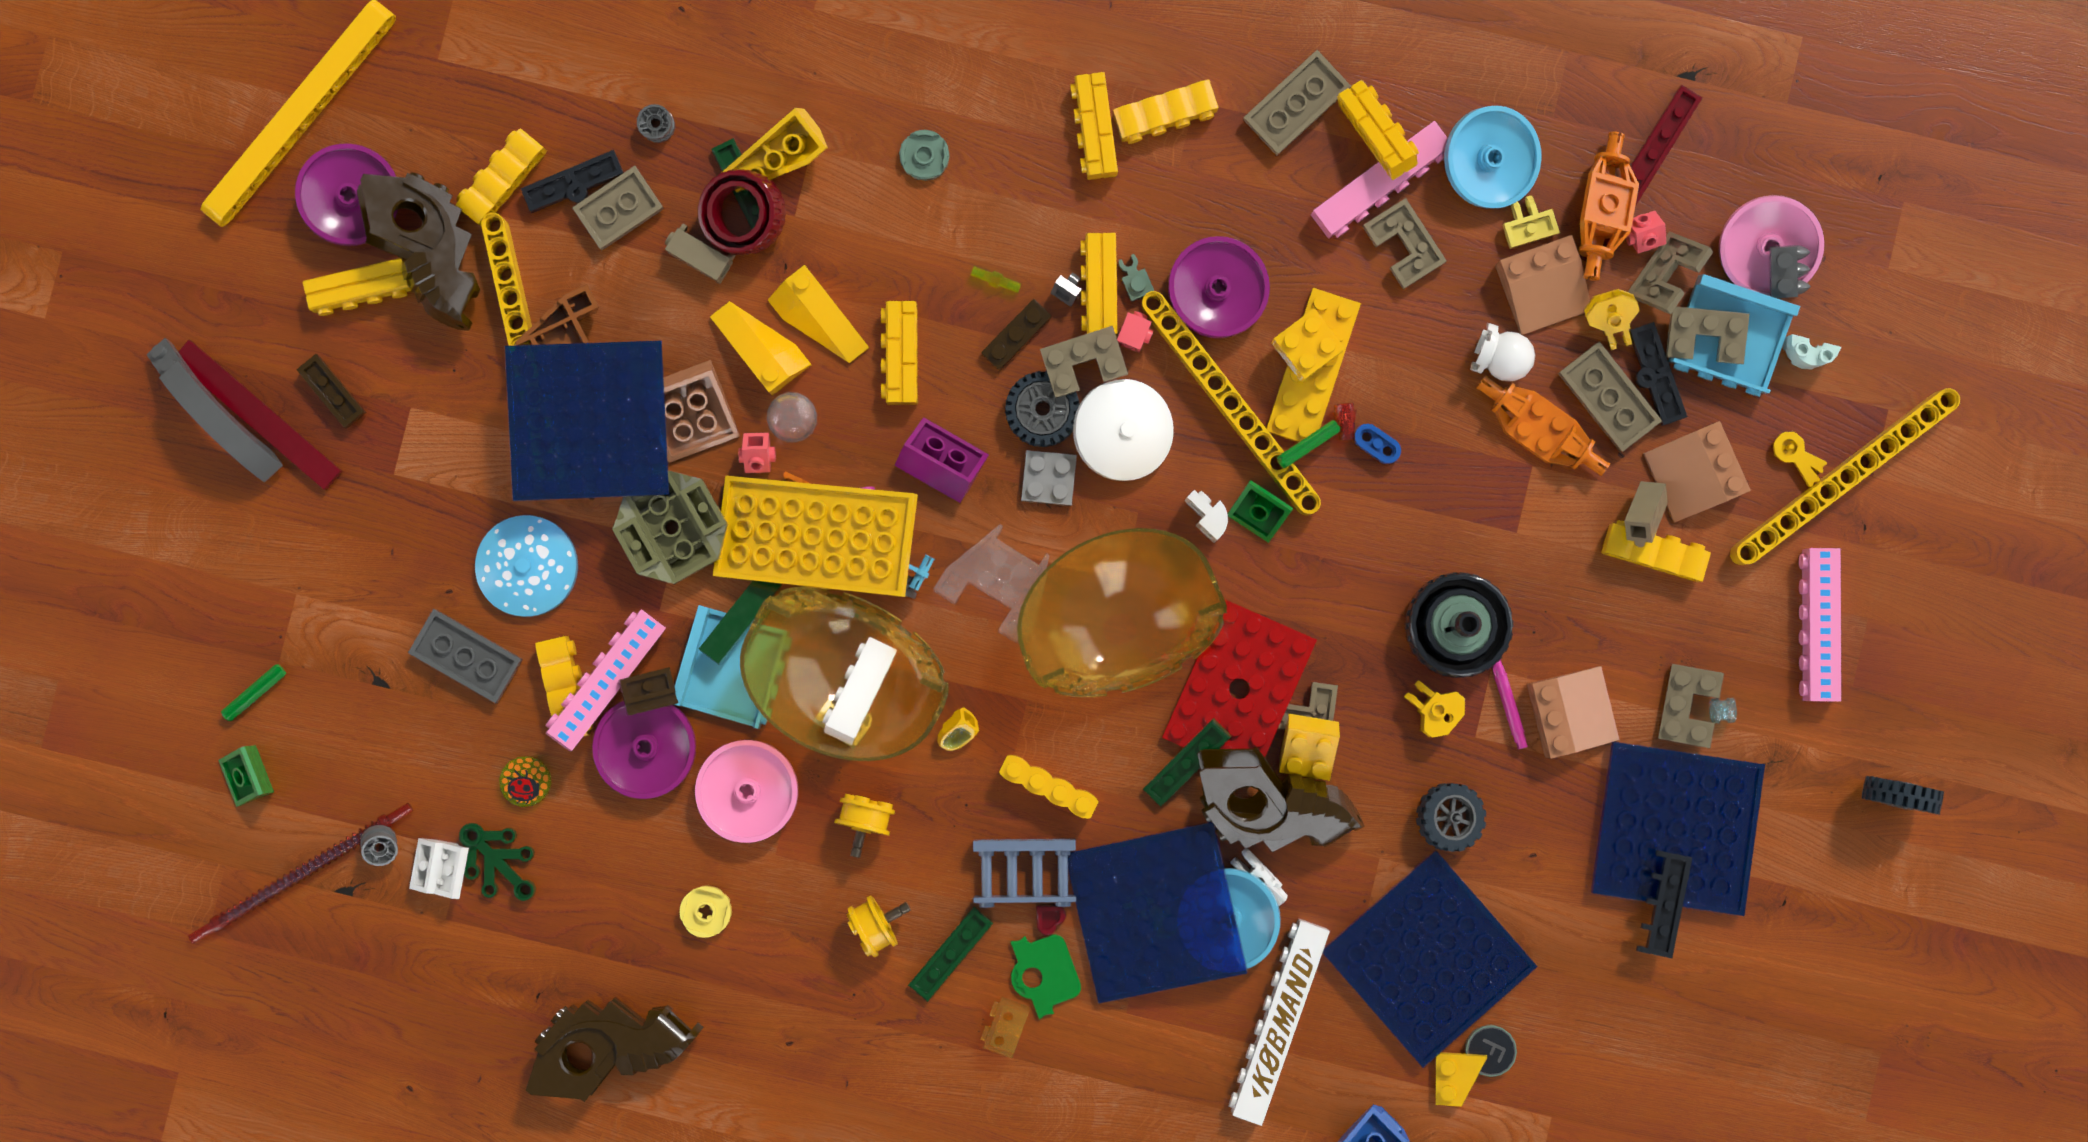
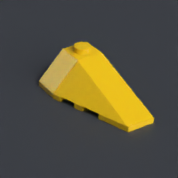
(783, 148)
(812, 311)
(765, 351)

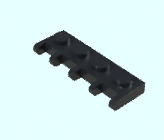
(1667, 904)

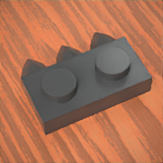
(1786, 271)

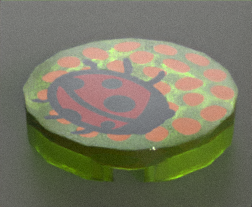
(525, 781)

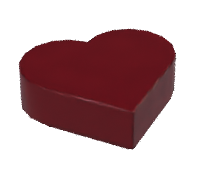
(1049, 917)

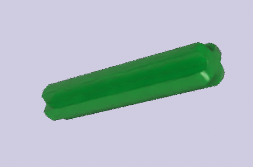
(1308, 444)
(253, 692)

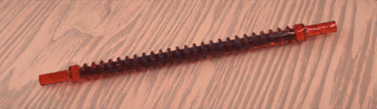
(218, 922)

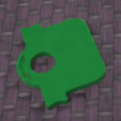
(1057, 969)

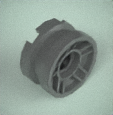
(656, 113)
(387, 849)

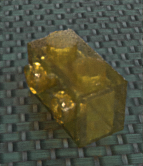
(1005, 1027)

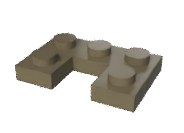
(1405, 223)
(1652, 284)
(1689, 322)
(1095, 345)
(1682, 686)
(1321, 704)

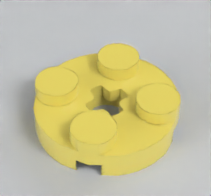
(718, 903)

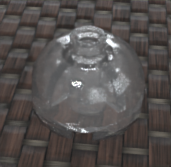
(792, 417)

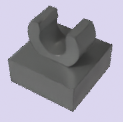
(1067, 289)

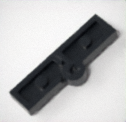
(572, 182)
(1656, 374)

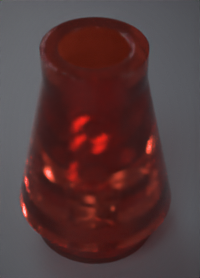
(1345, 417)

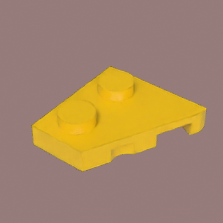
(1456, 1076)

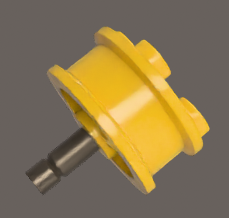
(864, 817)
(874, 925)

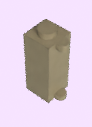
(698, 254)
(1646, 512)

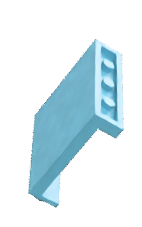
(1765, 337)
(712, 686)

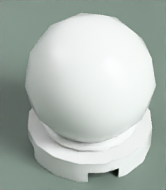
(1505, 355)

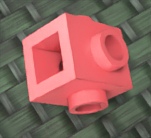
(1647, 232)
(756, 453)

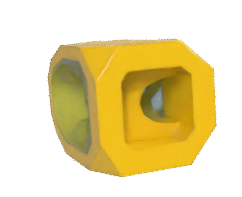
(958, 730)

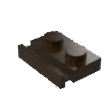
(648, 691)

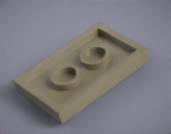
(618, 208)

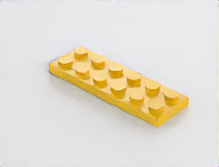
(1302, 405)

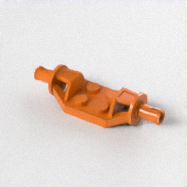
(1607, 206)
(1542, 427)

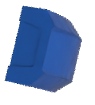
(1375, 1126)

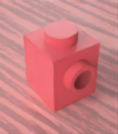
(1135, 331)

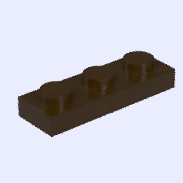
(1016, 334)
(331, 391)

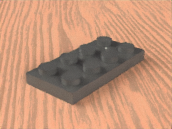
(465, 656)

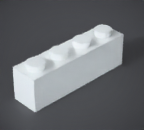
(860, 690)

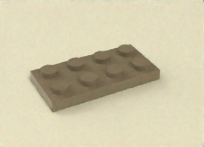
(1296, 102)
(1609, 397)

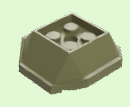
(664, 556)

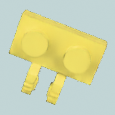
(1530, 228)

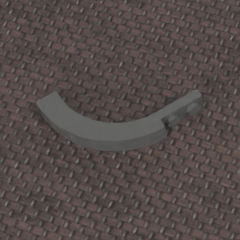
(210, 413)

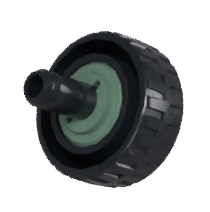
(1458, 625)

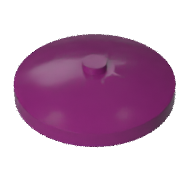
(329, 191)
(1218, 287)
(644, 751)

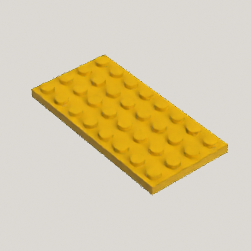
(817, 535)

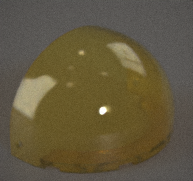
(1119, 613)
(800, 658)

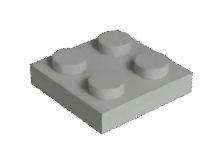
(1049, 478)

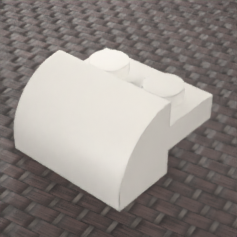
(1213, 519)
(439, 868)

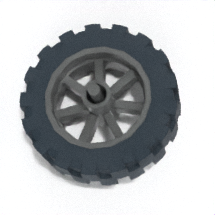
(1428, 818)

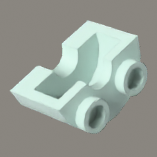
(1808, 357)

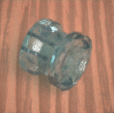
(1723, 710)

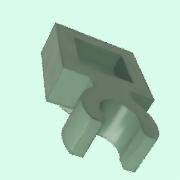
(1136, 282)

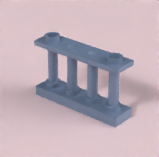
(1011, 849)

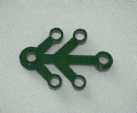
(494, 858)

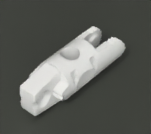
(1262, 871)

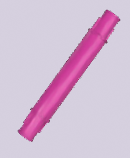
(1509, 705)

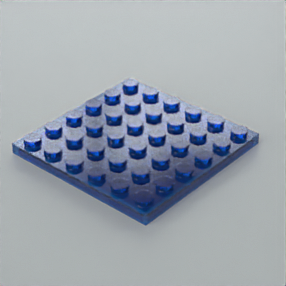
(587, 420)
(1679, 807)
(1156, 912)
(1429, 958)

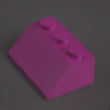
(941, 460)

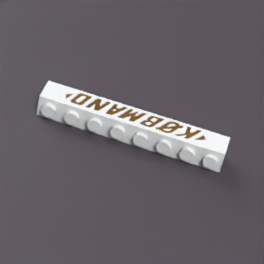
(1279, 1022)

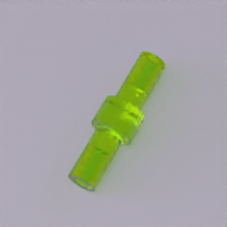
(996, 279)

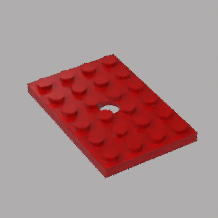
(1247, 649)

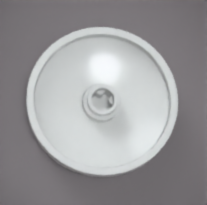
(1123, 430)

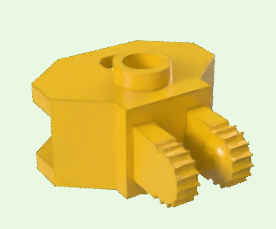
(1612, 317)
(1435, 709)

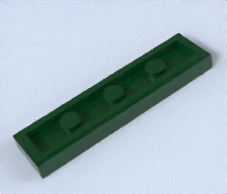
(725, 155)
(737, 620)
(1185, 763)
(950, 953)

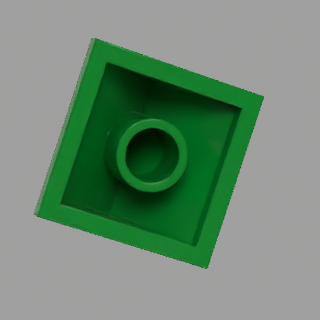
(1259, 511)
(245, 775)

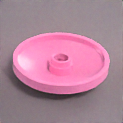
(1766, 224)
(746, 791)

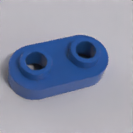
(1377, 443)

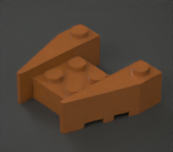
(561, 322)

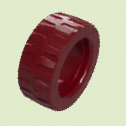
(771, 212)

